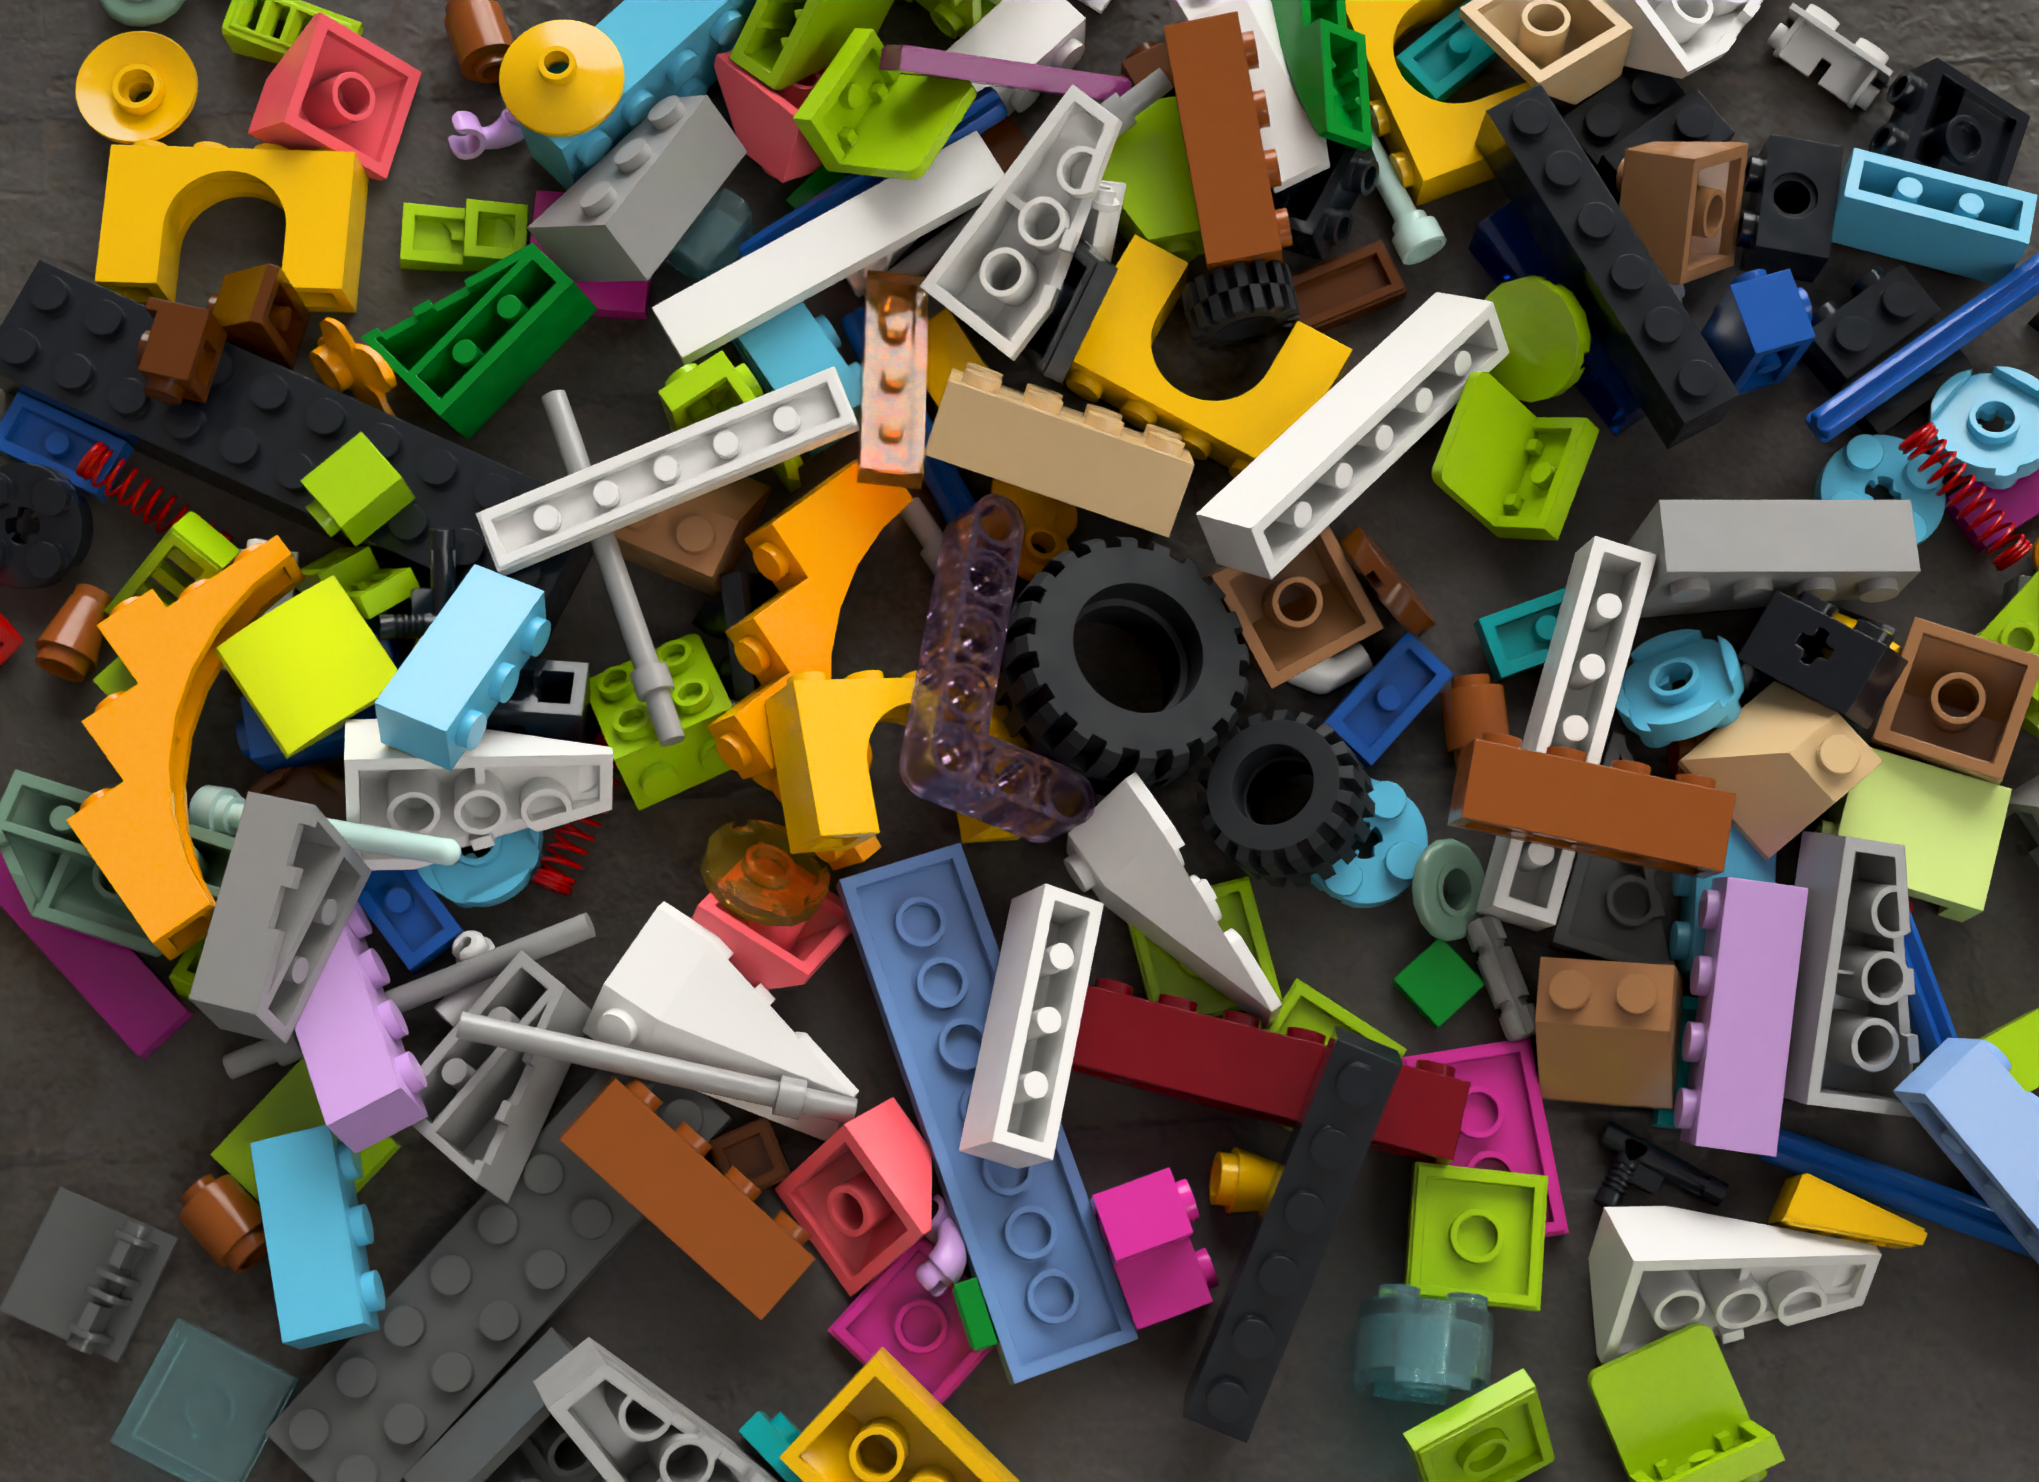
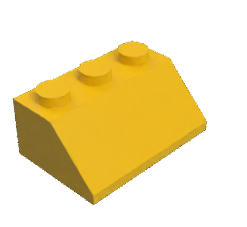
(889, 1431)

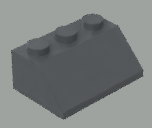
(510, 1432)

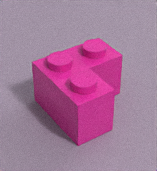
(1151, 1247)

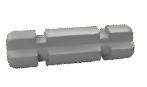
(1502, 977)

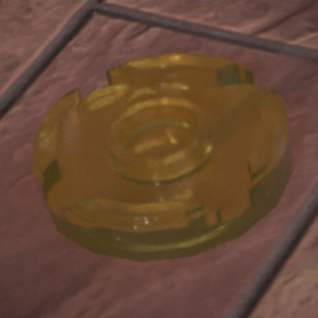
(760, 878)

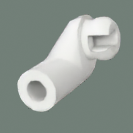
(1334, 671)
(464, 947)

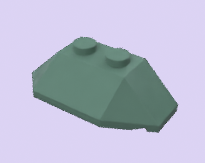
(59, 874)

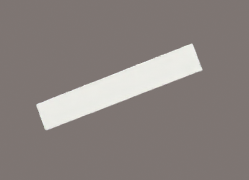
(827, 250)
(667, 471)

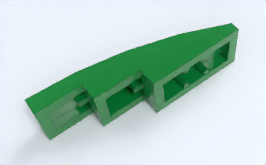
(1327, 68)

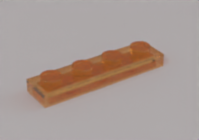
(893, 381)

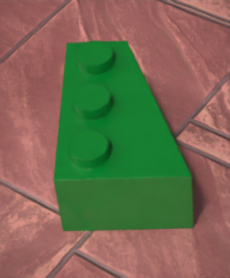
(485, 338)

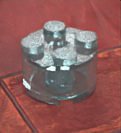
(1422, 1346)

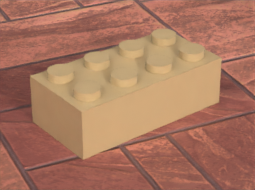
(1061, 451)

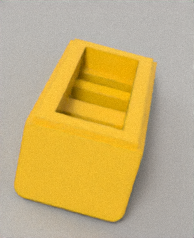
(1826, 1210)

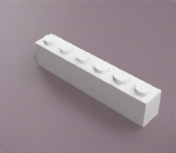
(1352, 435)
(1571, 711)

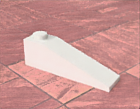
(1681, 34)
(1290, 132)
(1021, 240)
(489, 793)
(1137, 871)
(690, 1003)
(1682, 1266)

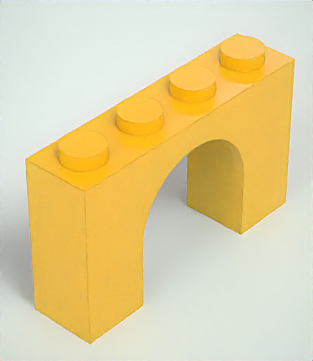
(1427, 138)
(162, 189)
(1121, 370)
(821, 756)

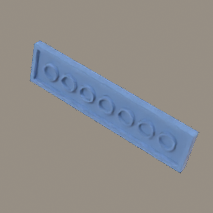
(1022, 1228)

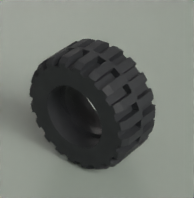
(1165, 610)

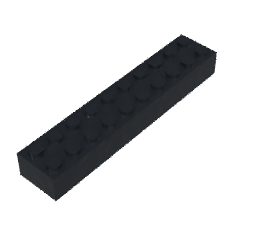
(258, 429)

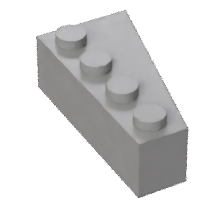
(1853, 977)
(635, 1427)

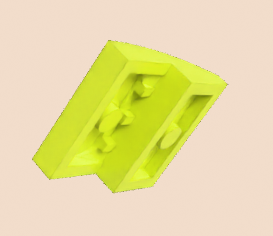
(308, 666)

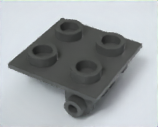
(89, 1275)

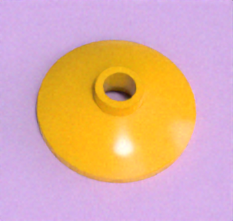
(123, 70)
(566, 101)

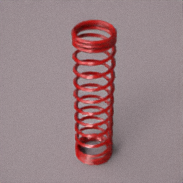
(1929, 432)
(90, 468)
(552, 878)

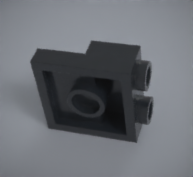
(1639, 111)
(1951, 124)
(1322, 203)
(1868, 330)

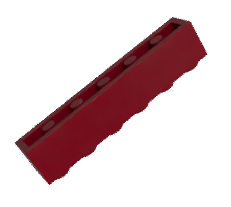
(1251, 1069)

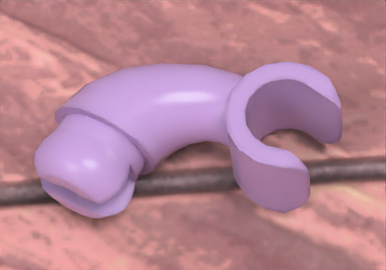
(500, 134)
(948, 1256)

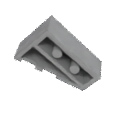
(641, 194)
(275, 917)
(493, 1100)

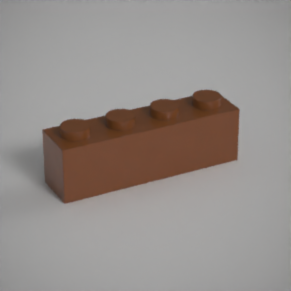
(1224, 141)
(1592, 807)
(687, 1196)

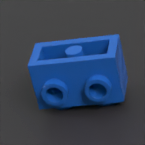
(1760, 329)

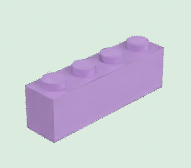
(1741, 1015)
(356, 1047)

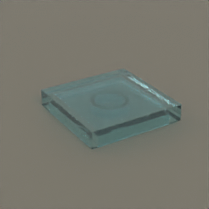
(204, 1407)

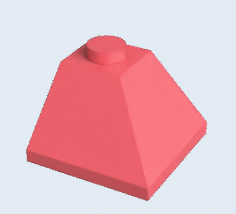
(337, 96)
(765, 119)
(777, 953)
(864, 1194)

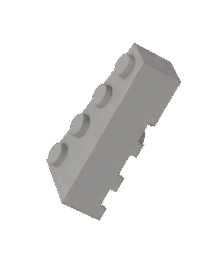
(1746, 550)

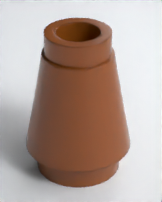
(72, 639)

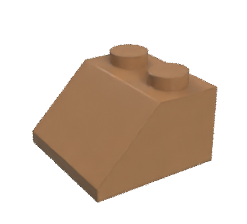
(1684, 203)
(698, 537)
(1301, 613)
(1957, 702)
(1608, 1032)

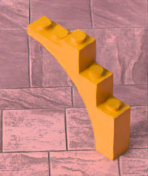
(811, 560)
(142, 825)

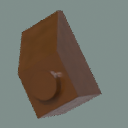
(262, 313)

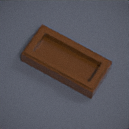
(1347, 287)

